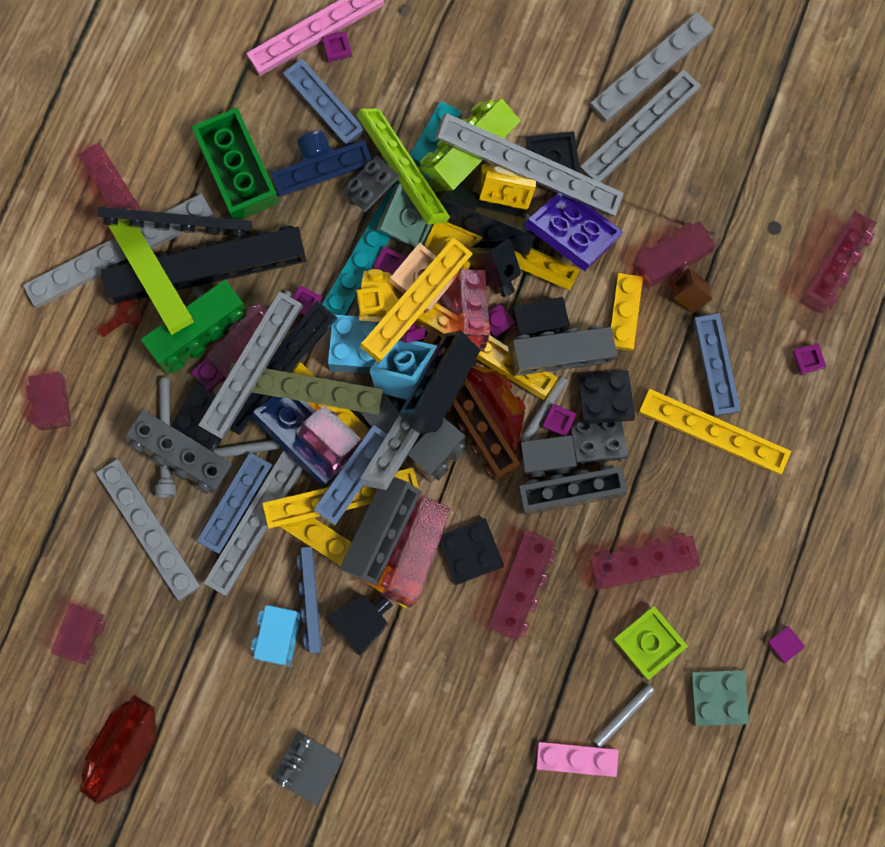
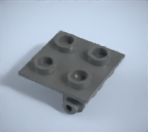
(371, 183)
(598, 442)
(307, 768)

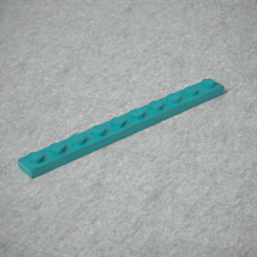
(372, 241)

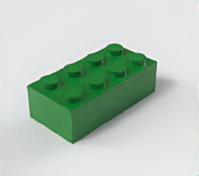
(235, 164)
(212, 317)

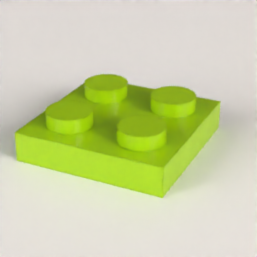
(650, 643)

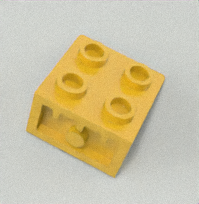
(505, 187)

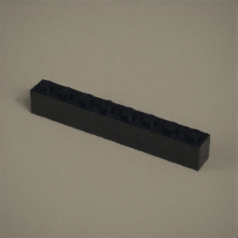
(211, 263)

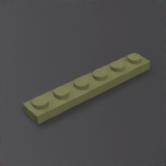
(318, 390)

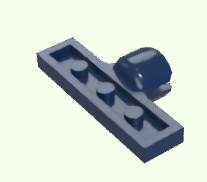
(319, 163)

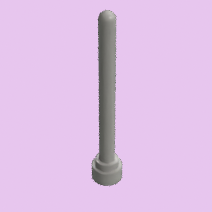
(165, 486)

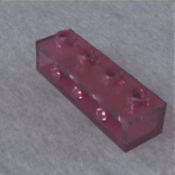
(838, 261)
(415, 552)
(644, 562)
(521, 586)

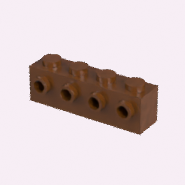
(484, 434)

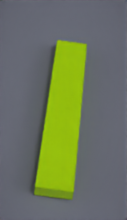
(402, 163)
(152, 277)

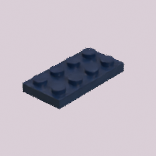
(282, 421)

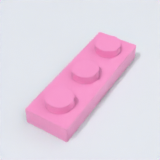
(577, 759)

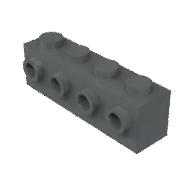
(562, 351)
(177, 452)
(573, 490)
(377, 529)

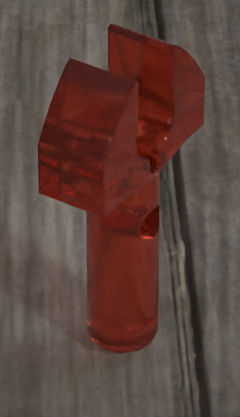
(122, 318)

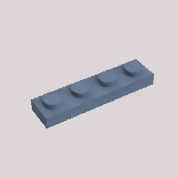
(323, 102)
(716, 365)
(348, 480)
(235, 503)
(310, 613)

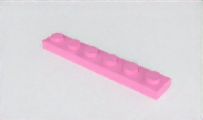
(309, 33)

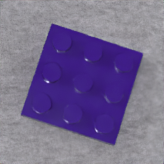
(574, 230)

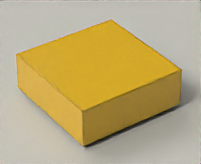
(371, 301)

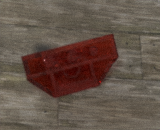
(500, 402)
(119, 750)

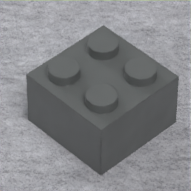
(436, 451)

